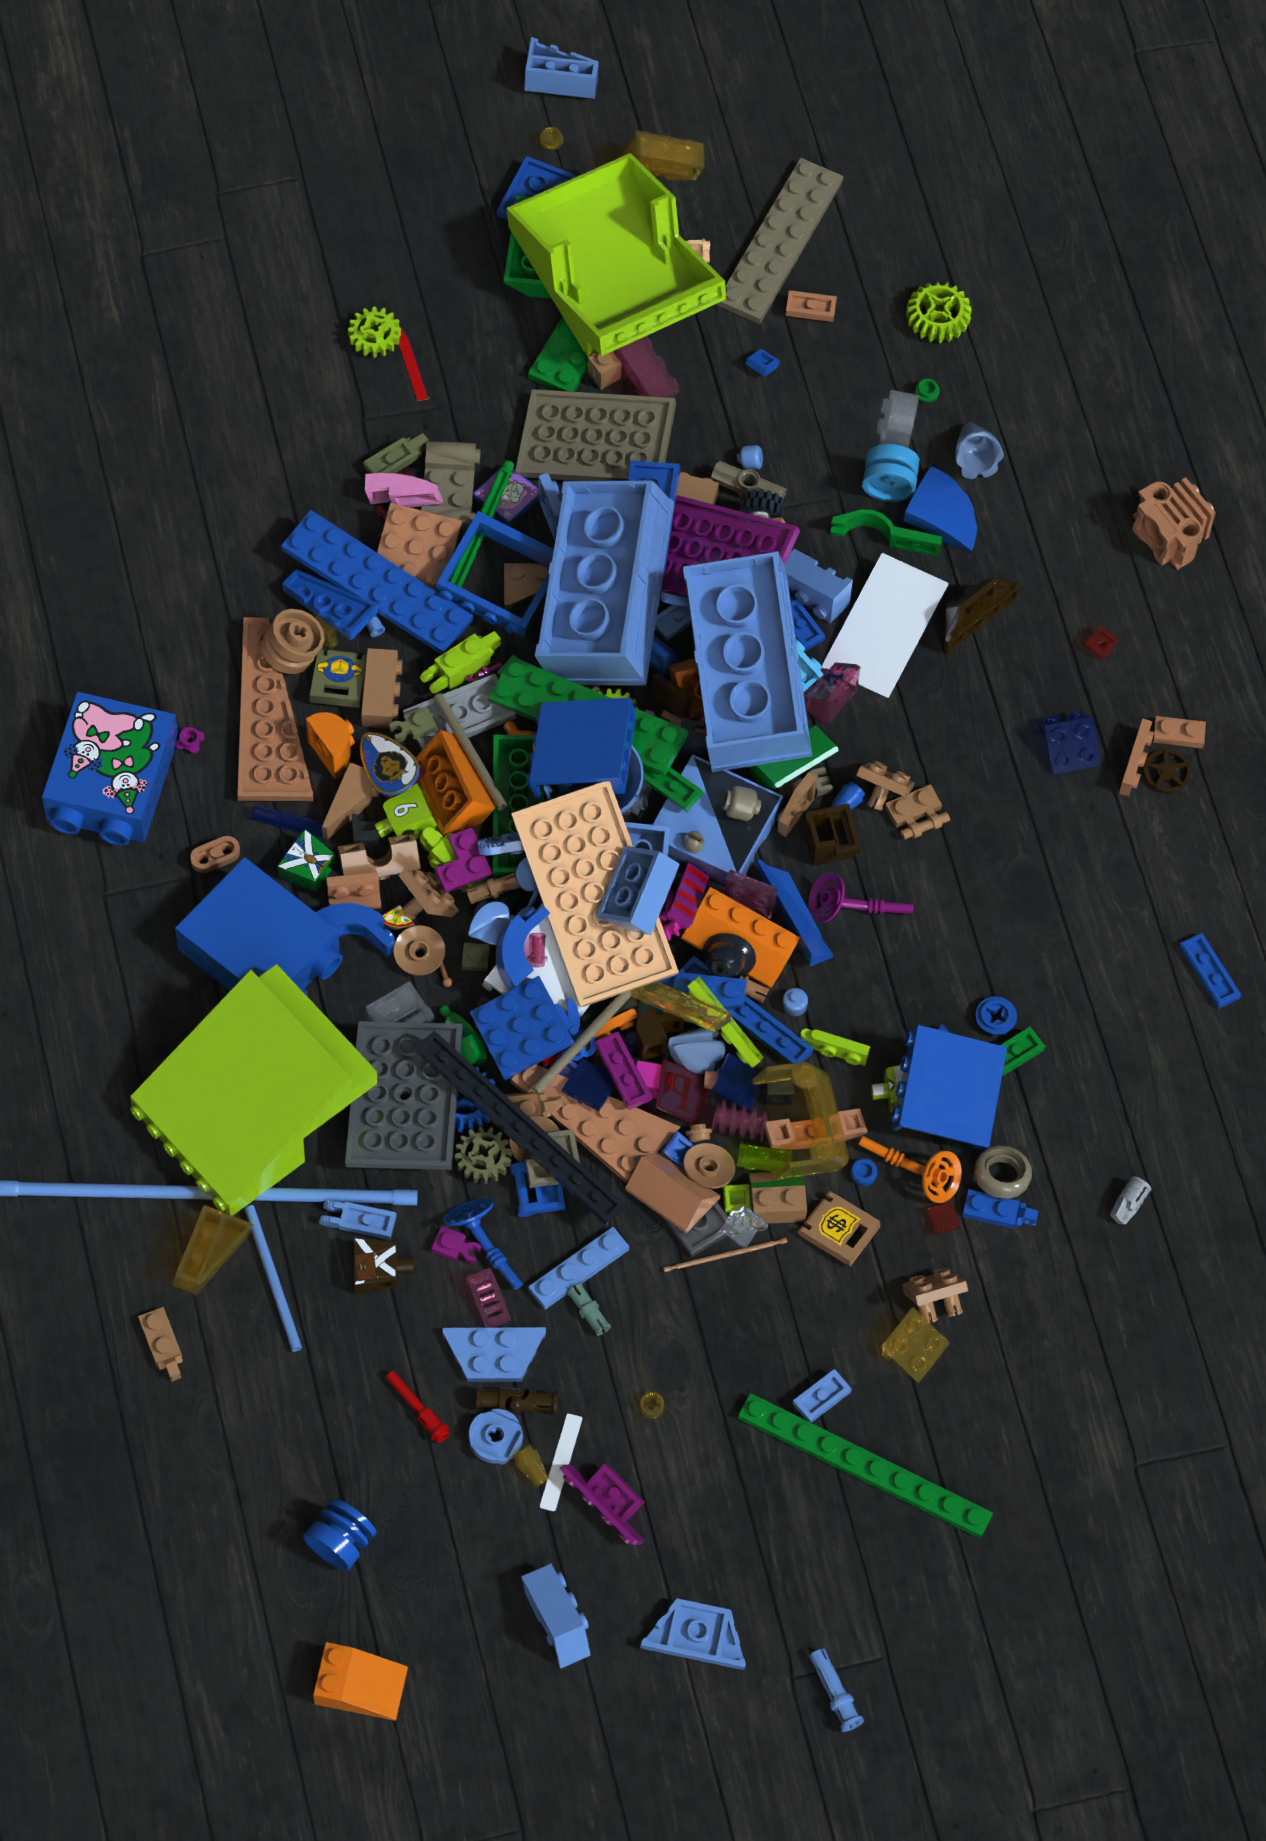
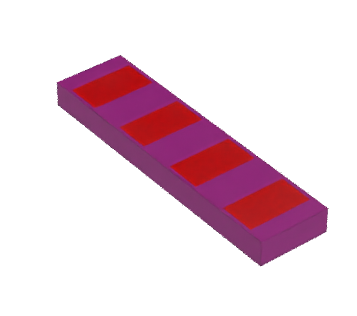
(688, 895)

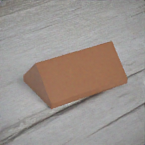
(670, 1191)

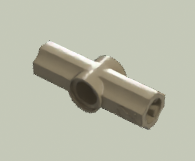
(735, 478)

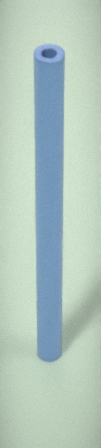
(273, 1279)

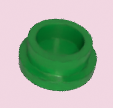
(927, 390)

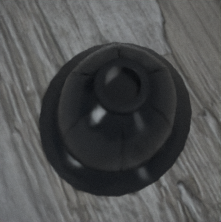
(729, 955)

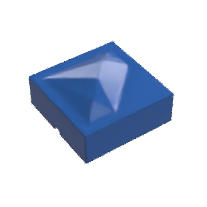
(762, 362)
(676, 1148)

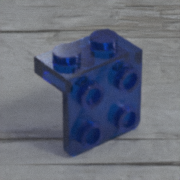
(1071, 742)

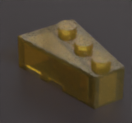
(210, 1246)

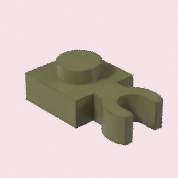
(417, 723)

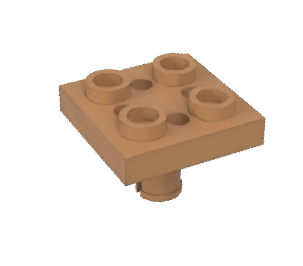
(884, 781)
(427, 895)

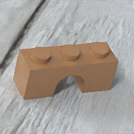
(401, 856)

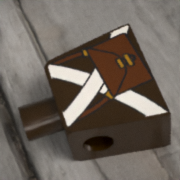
(377, 1265)

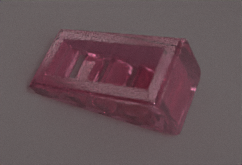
(480, 1278)

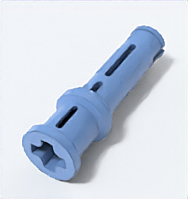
(840, 1700)

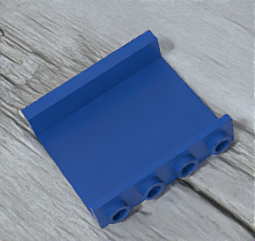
(582, 743)
(949, 1086)

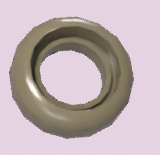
(999, 1189)

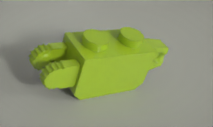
(461, 661)
(440, 851)

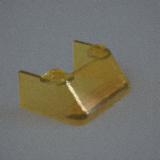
(829, 1148)

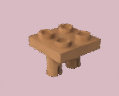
(943, 1285)

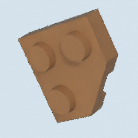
(799, 802)

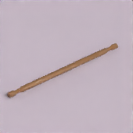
(725, 1254)

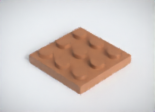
(419, 542)

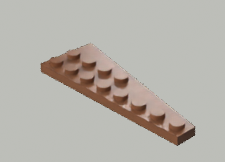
(269, 743)

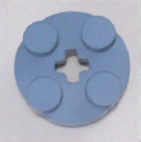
(498, 1451)

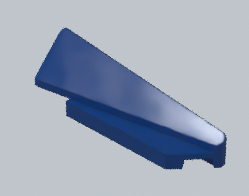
(795, 914)

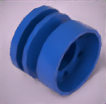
(339, 1534)

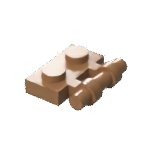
(913, 807)

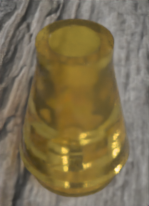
(531, 1465)

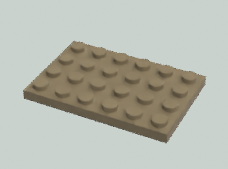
(592, 434)

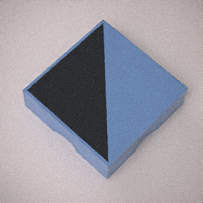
(727, 841)

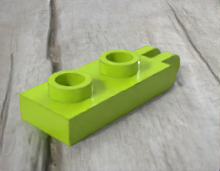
(833, 1045)

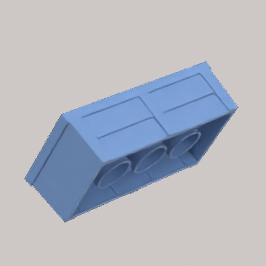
(605, 582)
(747, 661)

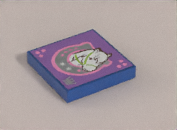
(516, 499)

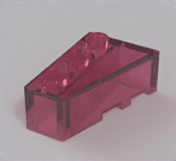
(646, 370)

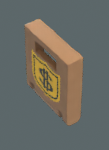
(833, 1225)

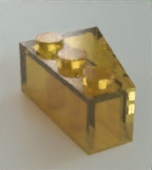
(667, 155)

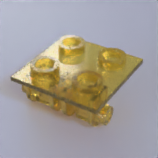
(914, 1345)

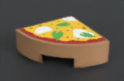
(397, 919)

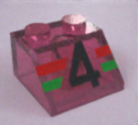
(832, 691)

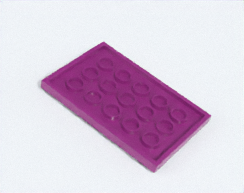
(717, 533)

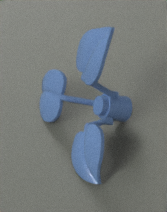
(494, 916)

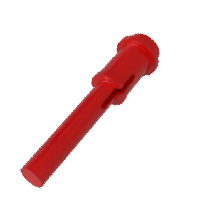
(426, 1416)

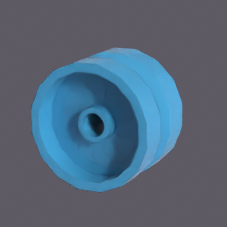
(890, 472)

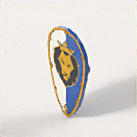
(388, 764)

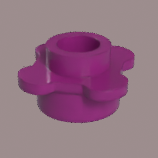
(190, 733)

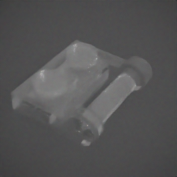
(399, 1004)

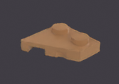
(522, 582)

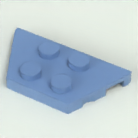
(494, 1352)
(697, 1634)

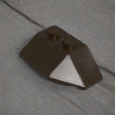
(975, 609)

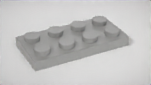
(470, 707)

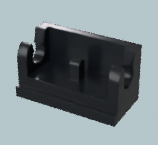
(694, 743)

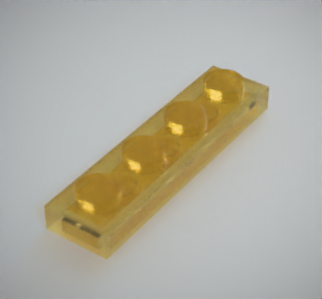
(682, 1005)

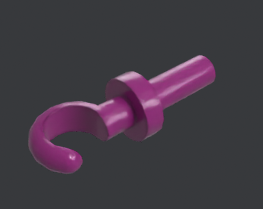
(484, 672)

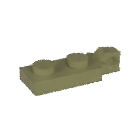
(397, 455)

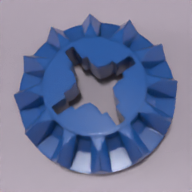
(992, 1006)

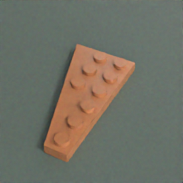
(613, 1133)

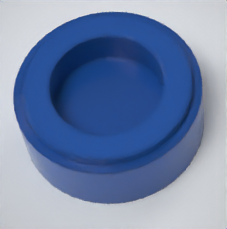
(863, 1172)

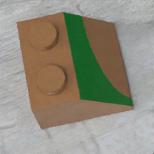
(778, 1199)

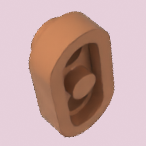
(214, 854)

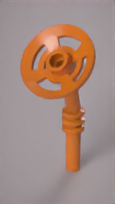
(930, 1174)

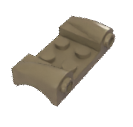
(452, 470)

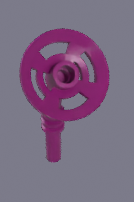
(836, 901)

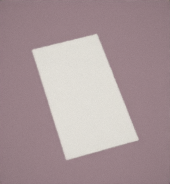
(886, 623)

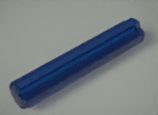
(287, 820)

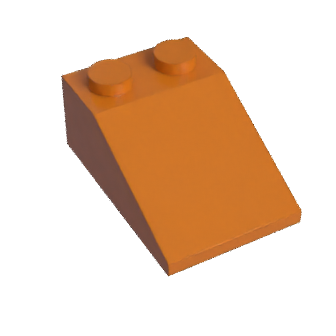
(359, 1682)

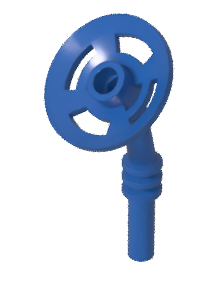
(471, 1219)

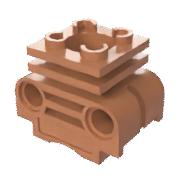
(1173, 521)

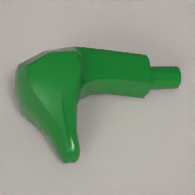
(473, 1045)

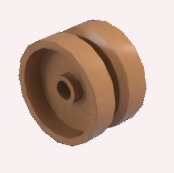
(292, 641)

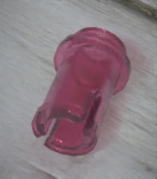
(537, 950)

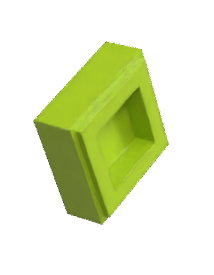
(736, 1197)

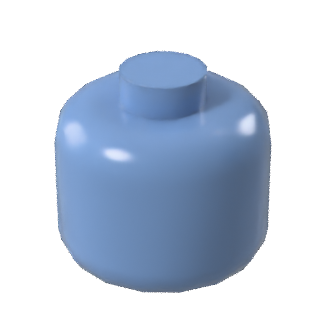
(750, 457)
(794, 1002)

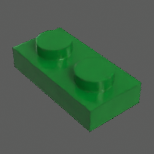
(1021, 1049)

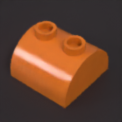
(331, 741)

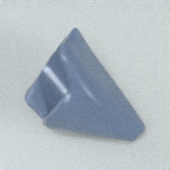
(977, 452)
(696, 1049)

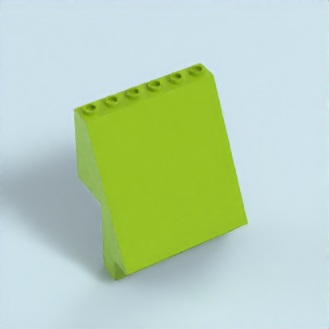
(614, 255)
(251, 1088)

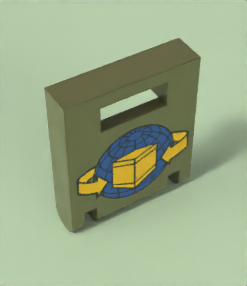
(338, 671)

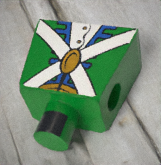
(308, 863)

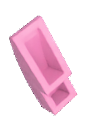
(401, 490)

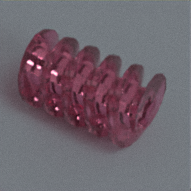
(740, 1120)

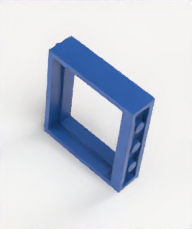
(472, 603)

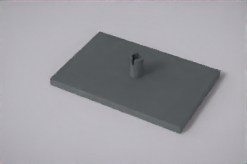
(412, 1109)

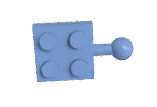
(549, 502)

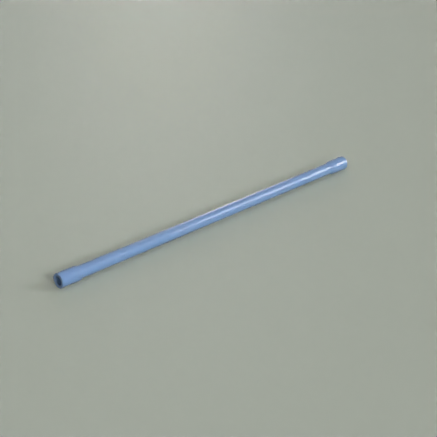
(17, 1188)

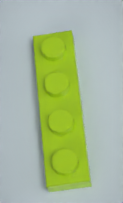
(731, 1032)

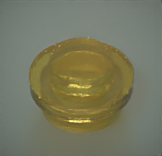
(551, 138)

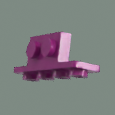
(611, 1497)

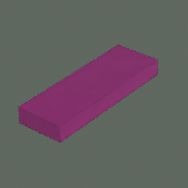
(623, 1070)

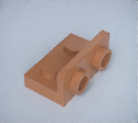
(356, 889)

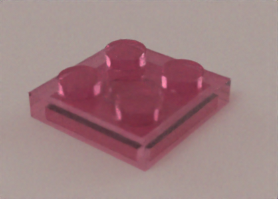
(751, 893)

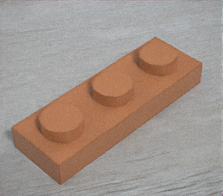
(1137, 758)

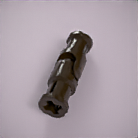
(522, 1400)

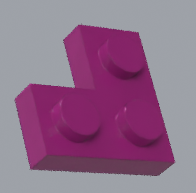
(469, 864)

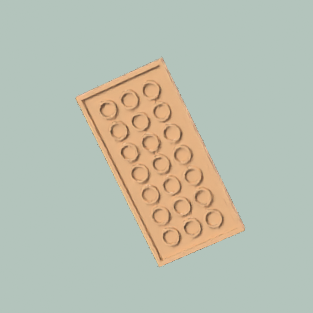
(572, 856)

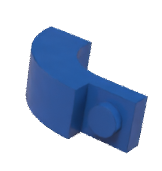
(360, 920)
(510, 947)

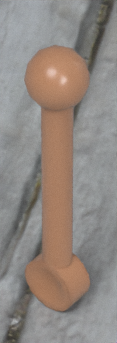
(447, 982)

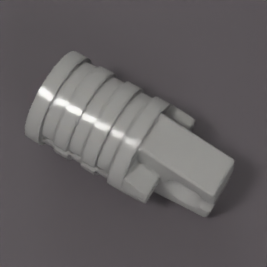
(1130, 1200)

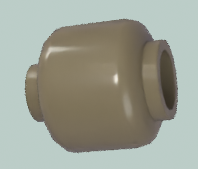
(741, 803)

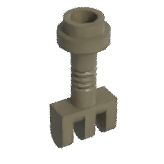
(786, 789)

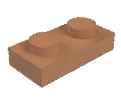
(811, 306)
(1179, 732)

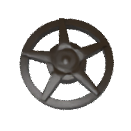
(1167, 771)

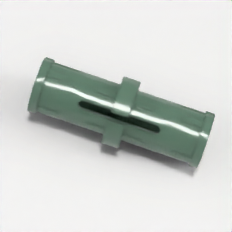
(589, 1309)

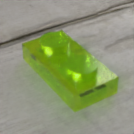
(763, 1158)

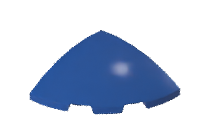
(943, 510)

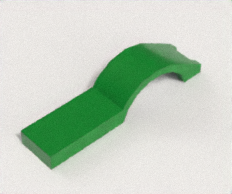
(897, 537)

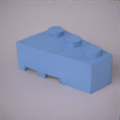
(560, 72)
(817, 587)
(557, 1614)

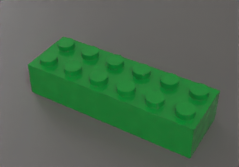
(510, 773)

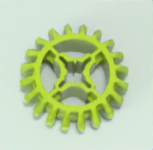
(938, 321)

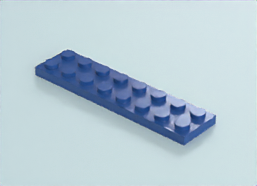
(372, 577)

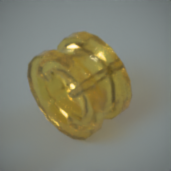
(657, 1412)

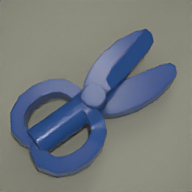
(573, 1024)

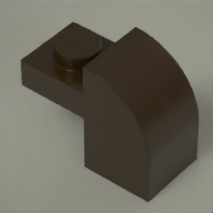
(652, 1032)

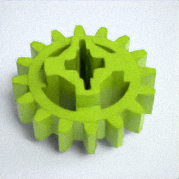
(373, 330)

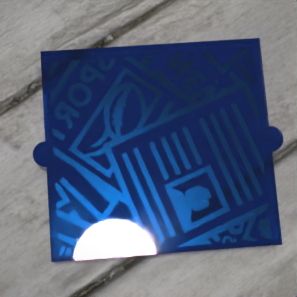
(736, 1083)
(589, 1085)

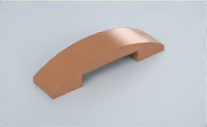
(800, 1134)

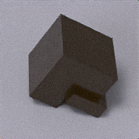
(831, 834)

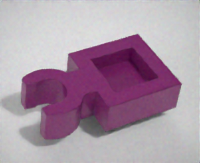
(452, 1244)

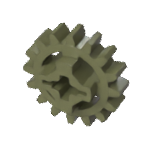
(478, 1165)

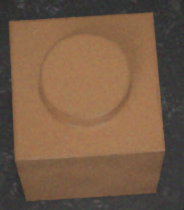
(604, 369)

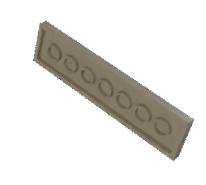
(780, 240)

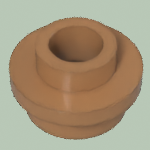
(698, 1133)

